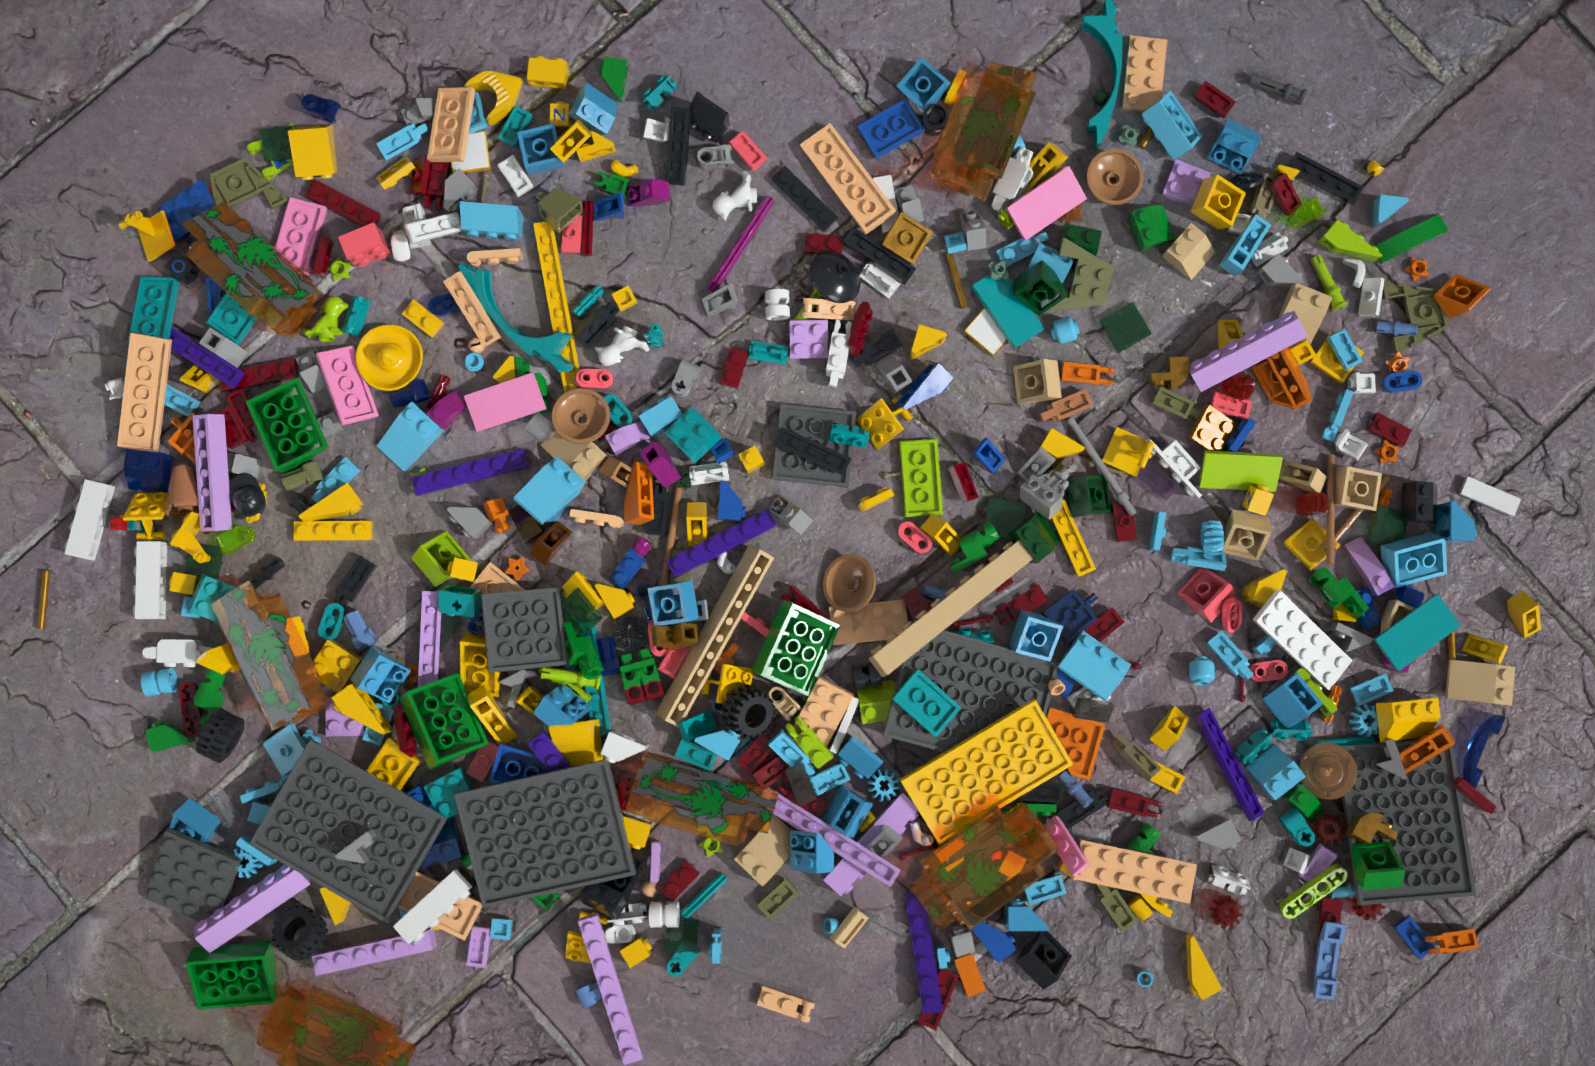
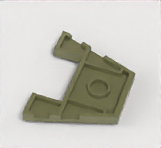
(242, 182)
(1089, 279)
(1420, 309)

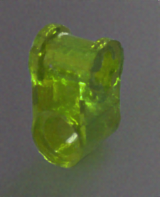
(1308, 212)
(232, 540)

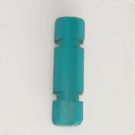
(588, 301)

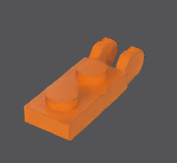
(1085, 374)
(1454, 941)

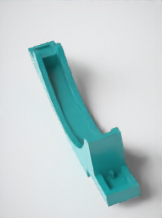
(1105, 32)
(547, 348)

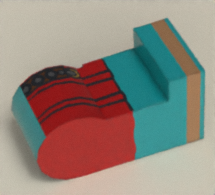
(117, 523)

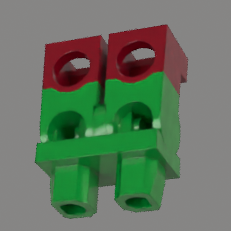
(635, 673)

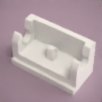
(414, 214)

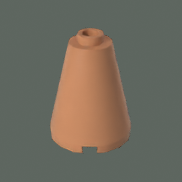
(182, 492)

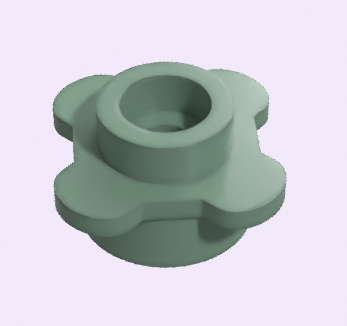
(1123, 138)
(995, 275)

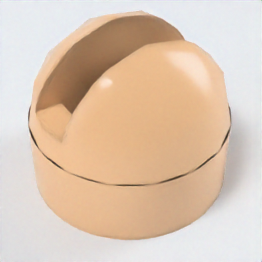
(477, 349)
(1056, 686)
(648, 889)

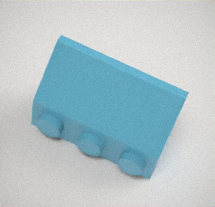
(1171, 125)
(491, 220)
(1415, 559)
(1094, 665)

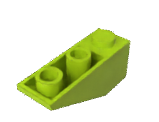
(1343, 241)

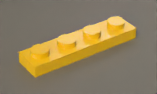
(333, 531)
(1072, 541)

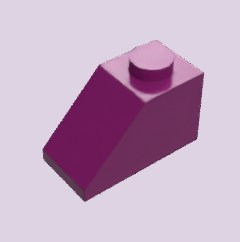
(447, 409)

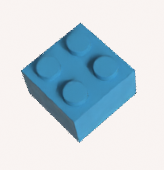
(536, 151)
(673, 603)

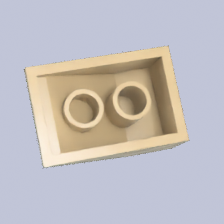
(1309, 307)
(579, 457)
(1480, 682)
(766, 852)

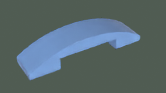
(1326, 960)

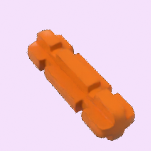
(1384, 500)
(1335, 691)

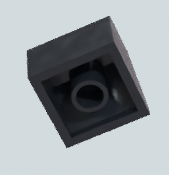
(708, 118)
(1419, 502)
(1044, 959)

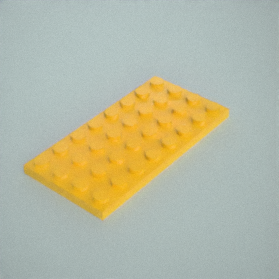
(986, 771)

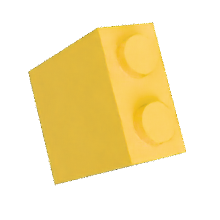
(313, 151)
(578, 742)

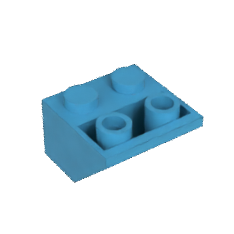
(1234, 146)
(380, 674)
(1292, 701)
(561, 707)
(847, 811)
(810, 853)

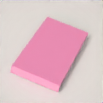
(1046, 203)
(301, 231)
(346, 385)
(505, 402)

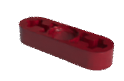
(182, 697)

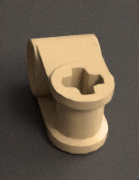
(785, 703)

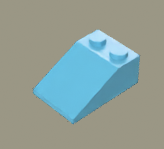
(409, 436)
(550, 490)

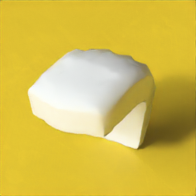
(400, 246)
(1359, 266)
(620, 934)

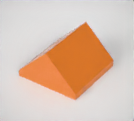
(1460, 295)

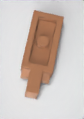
(1067, 406)

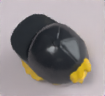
(248, 496)

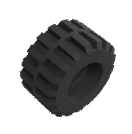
(758, 717)
(220, 735)
(308, 942)

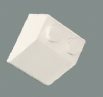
(621, 746)

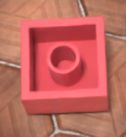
(365, 245)

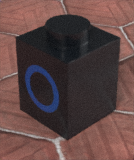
(182, 268)

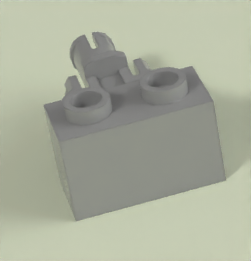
(1047, 490)

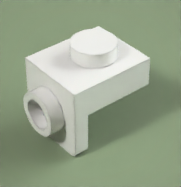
(656, 130)
(1362, 383)
(1350, 445)

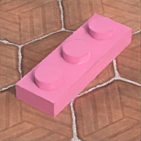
(1068, 849)

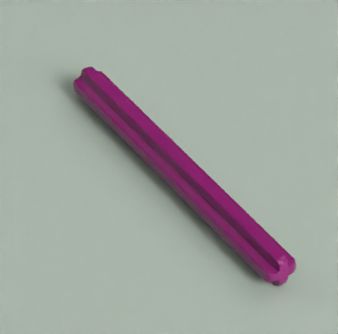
(740, 244)

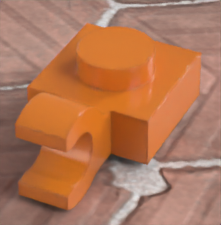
(497, 511)
(725, 657)

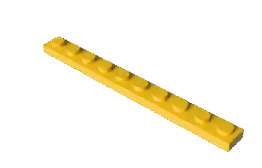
(556, 296)

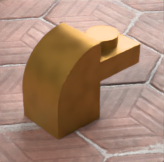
(1176, 373)
(676, 637)
(1366, 825)

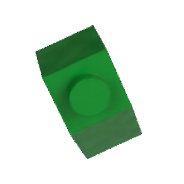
(614, 75)
(166, 736)
(1304, 802)

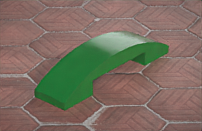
(1411, 238)

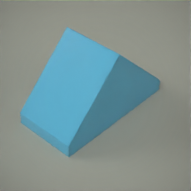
(1385, 206)

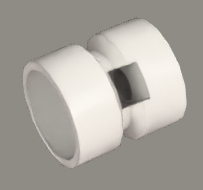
(777, 304)
(664, 914)

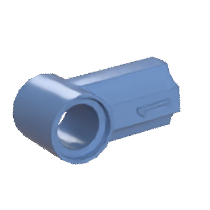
(361, 634)
(588, 994)

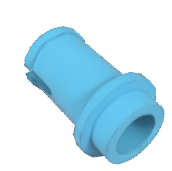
(1344, 891)

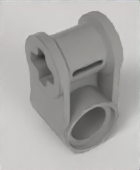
(717, 158)
(686, 375)

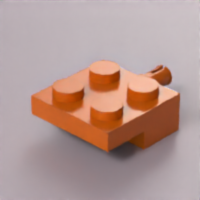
(184, 437)

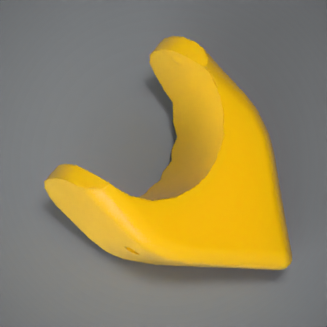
(504, 86)

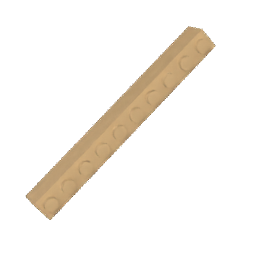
(949, 609)
(714, 635)

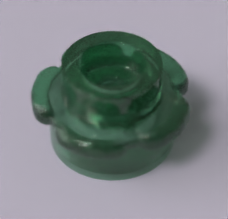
(1100, 98)
(685, 481)

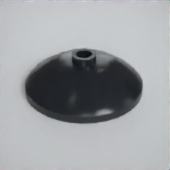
(834, 276)

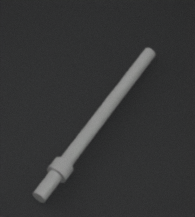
(1122, 497)

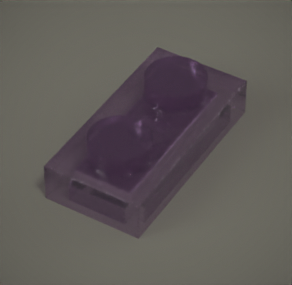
(1158, 480)

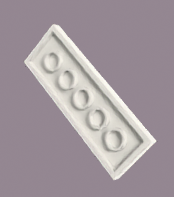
(1302, 639)

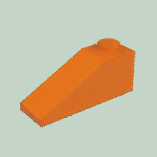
(639, 496)
(1426, 747)

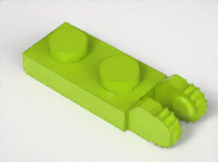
(1329, 706)
(810, 743)

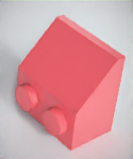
(1206, 593)

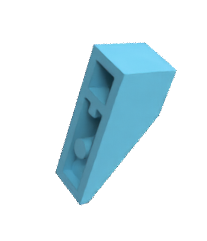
(1245, 245)

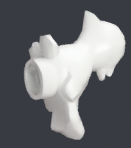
(741, 197)
(622, 342)

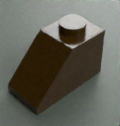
(526, 524)

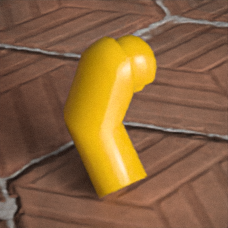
(622, 170)

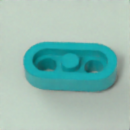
(618, 411)
(331, 621)

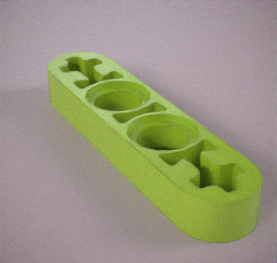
(1311, 888)

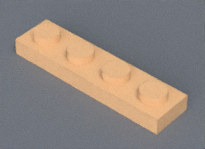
(472, 309)

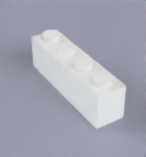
(89, 520)
(150, 580)
(432, 906)

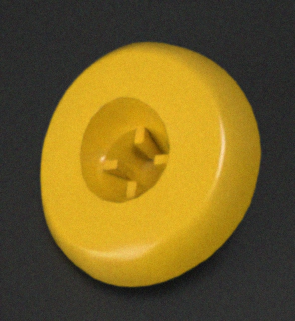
(389, 357)

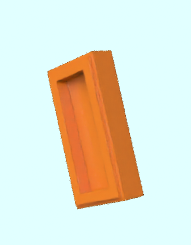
(969, 974)

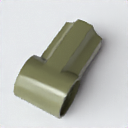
(307, 475)

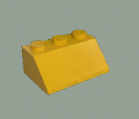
(1407, 718)

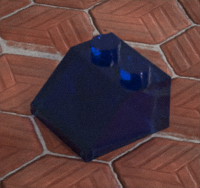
(147, 470)

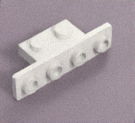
(1179, 463)

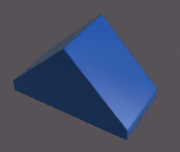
(988, 455)

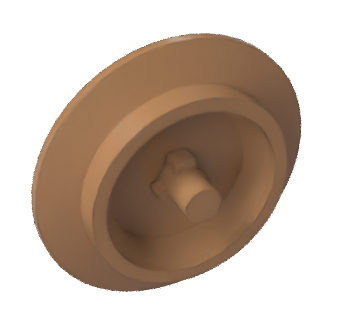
(1328, 771)

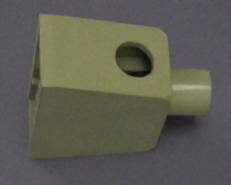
(558, 208)

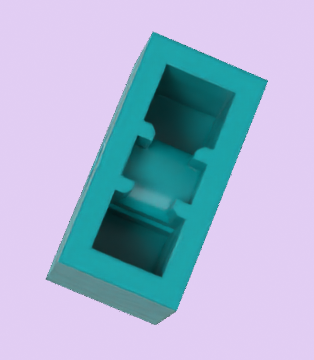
(460, 601)

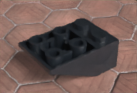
(612, 895)

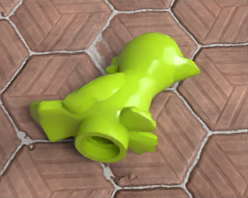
(327, 325)

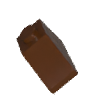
(550, 543)

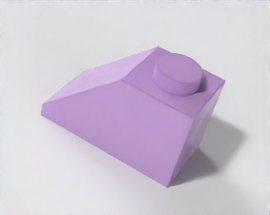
(627, 437)

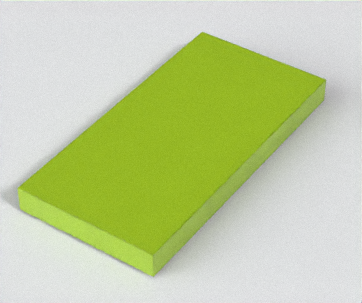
(1239, 470)
(920, 478)

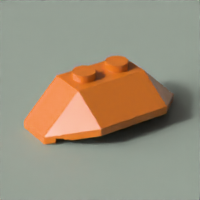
(1283, 380)

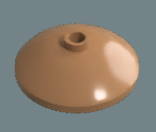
(1122, 168)
(579, 405)
(840, 580)

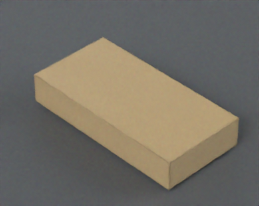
(849, 927)

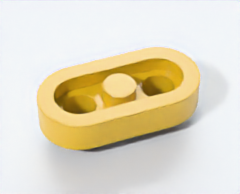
(953, 91)
(882, 495)

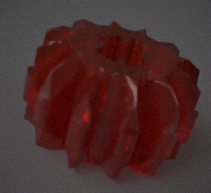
(1239, 386)
(1311, 504)
(1334, 825)
(1367, 912)
(1219, 915)

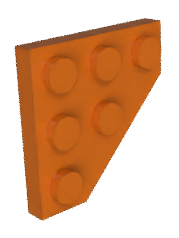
(1079, 739)

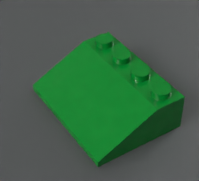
(287, 425)
(796, 648)
(443, 720)
(233, 975)

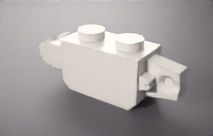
(1013, 180)
(838, 354)
(176, 651)

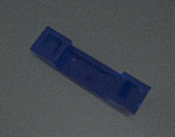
(1476, 746)

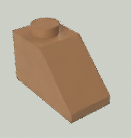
(616, 471)

